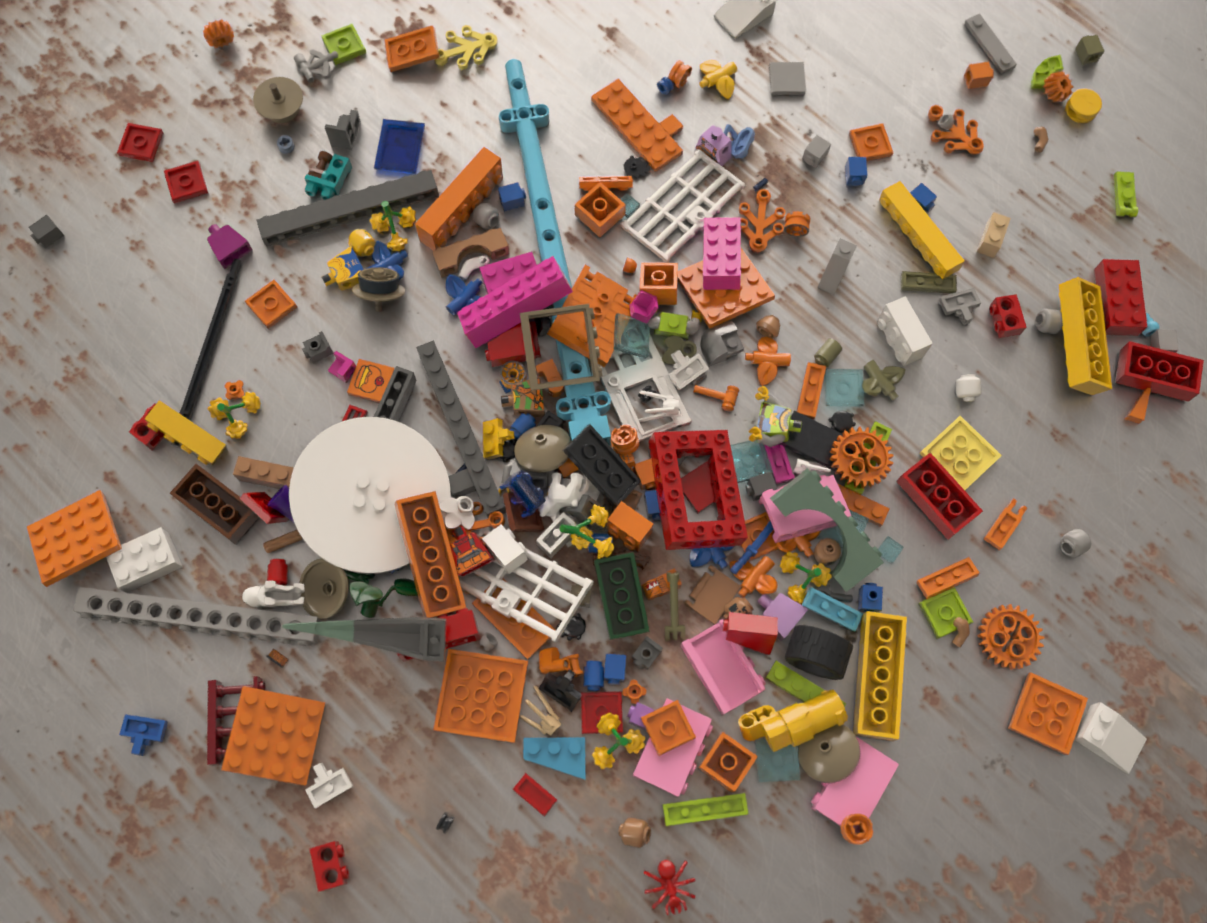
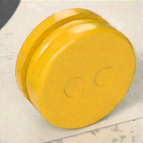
(1083, 105)

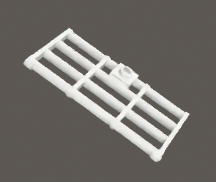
(693, 214)
(511, 595)

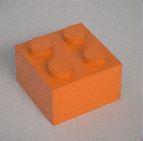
(600, 209)
(660, 281)
(629, 527)
(727, 762)

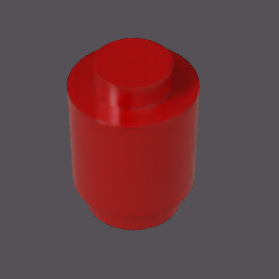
(278, 571)

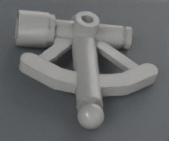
(308, 68)

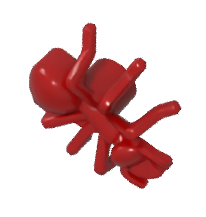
(669, 882)

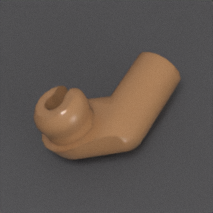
(1041, 132)
(963, 631)

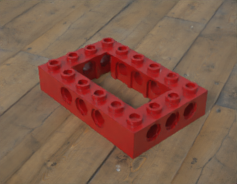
(677, 531)

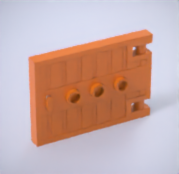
(606, 300)

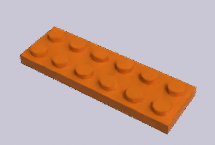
(637, 125)

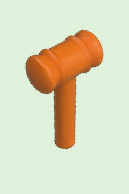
(729, 398)

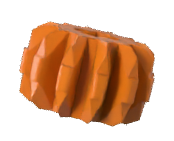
(218, 33)
(1058, 86)

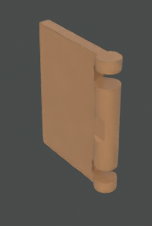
(712, 594)

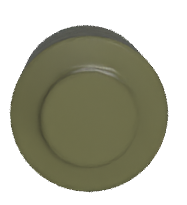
(828, 352)

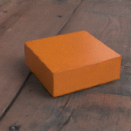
(671, 125)

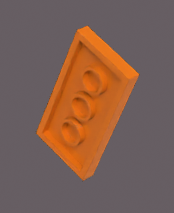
(521, 636)

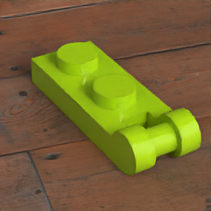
(1125, 194)

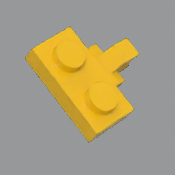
(494, 438)

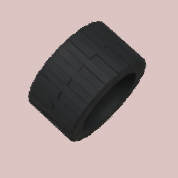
(819, 652)

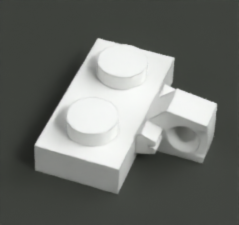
(686, 369)
(327, 785)

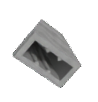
(837, 266)

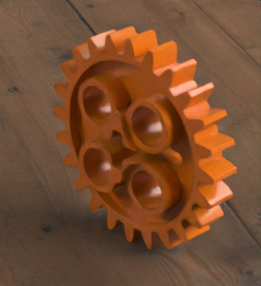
(845, 461)
(1026, 647)

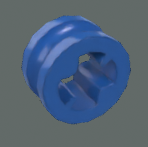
(665, 85)

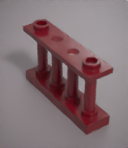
(216, 712)

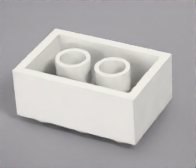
(904, 331)
(144, 560)

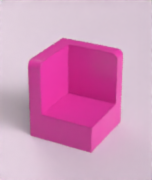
(643, 306)
(342, 367)

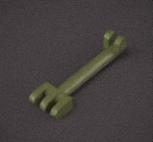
(673, 578)

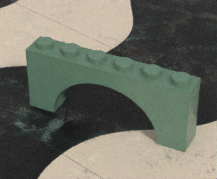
(857, 556)

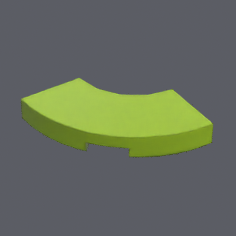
(1044, 69)

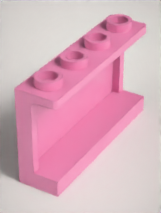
(801, 521)
(723, 668)
(672, 768)
(859, 790)

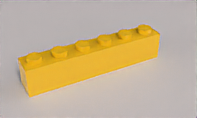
(921, 230)

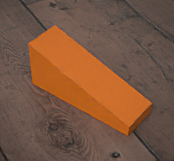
(1138, 411)

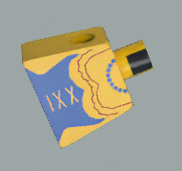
(343, 270)

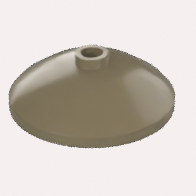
(542, 448)
(323, 589)
(836, 761)

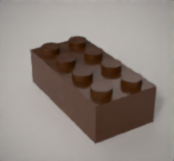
(214, 503)

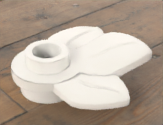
(456, 514)

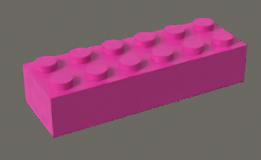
(502, 307)

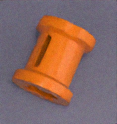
(575, 667)

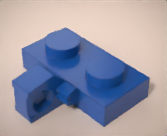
(142, 731)

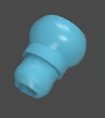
(1152, 326)

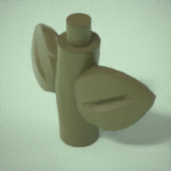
(882, 380)

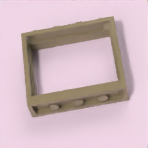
(591, 333)

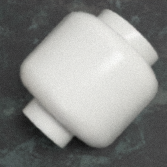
(968, 387)

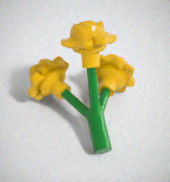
(383, 222)
(220, 409)
(583, 537)
(818, 575)
(632, 741)

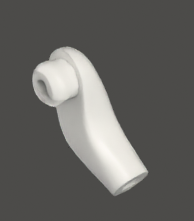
(472, 264)

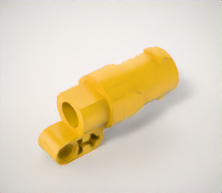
(794, 723)

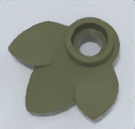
(677, 343)

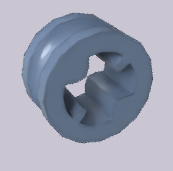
(285, 139)

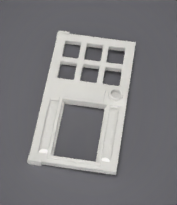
(634, 375)

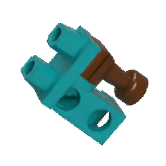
(327, 181)

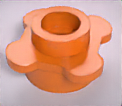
(234, 394)
(640, 691)

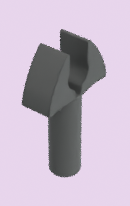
(838, 596)

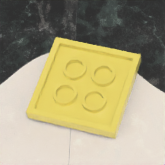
(962, 452)

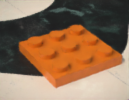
(1048, 713)

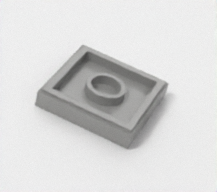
(787, 78)

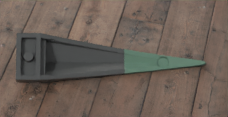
(409, 636)

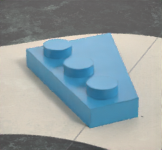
(560, 754)

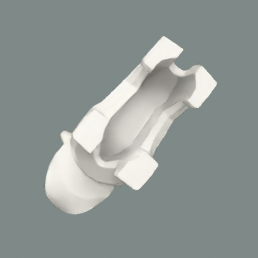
(564, 494)
(273, 595)

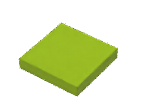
(345, 43)
(943, 610)

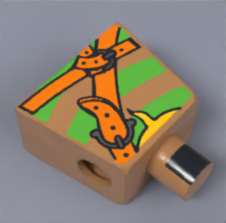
(524, 399)

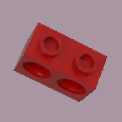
(1012, 315)
(152, 438)
(323, 867)

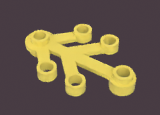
(485, 41)

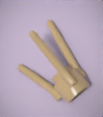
(548, 723)

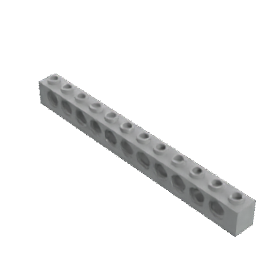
(89, 598)

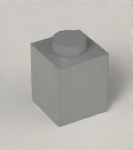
(816, 151)
(1165, 340)

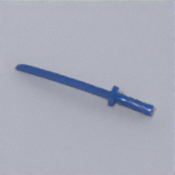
(752, 549)

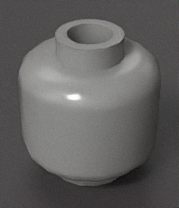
(486, 216)
(1049, 321)
(1075, 543)

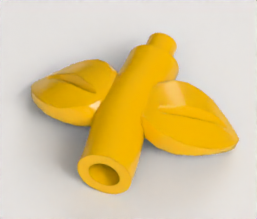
(718, 76)

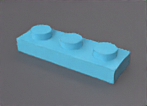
(832, 609)

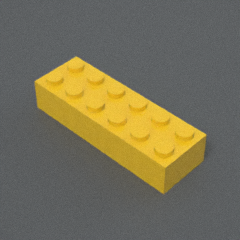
(1085, 336)
(880, 676)

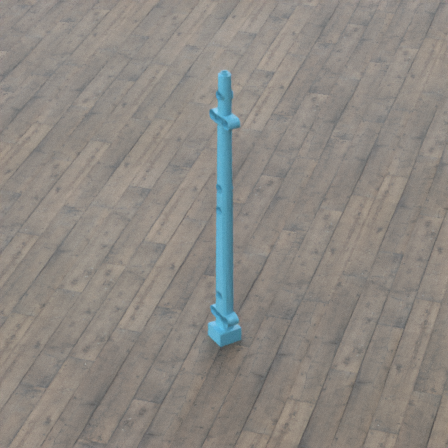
(547, 228)

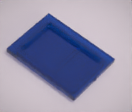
(399, 146)

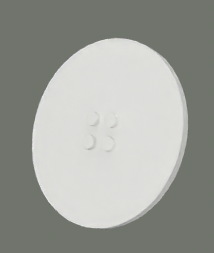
(348, 489)

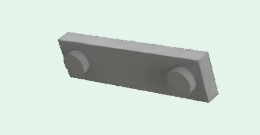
(990, 43)

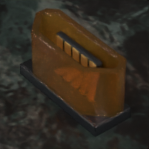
(277, 658)

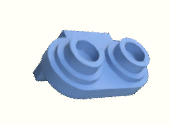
(741, 141)

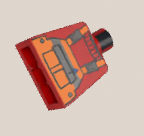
(469, 552)

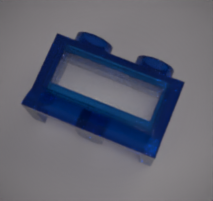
(524, 491)

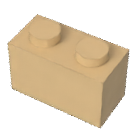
(993, 235)

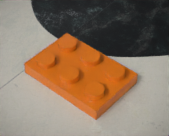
(411, 48)

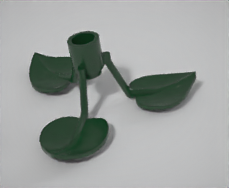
(371, 596)

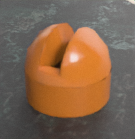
(629, 266)

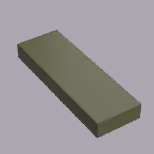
(928, 282)

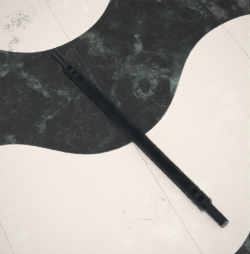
(209, 342)

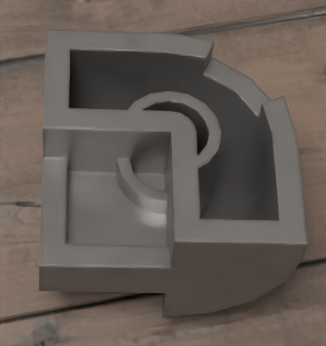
(720, 343)

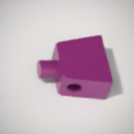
(227, 244)

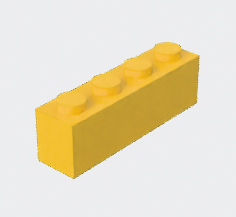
(185, 432)

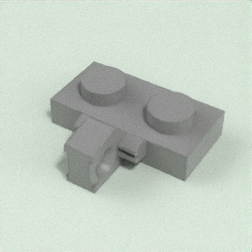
(960, 304)

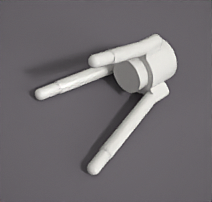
(669, 408)
(805, 464)

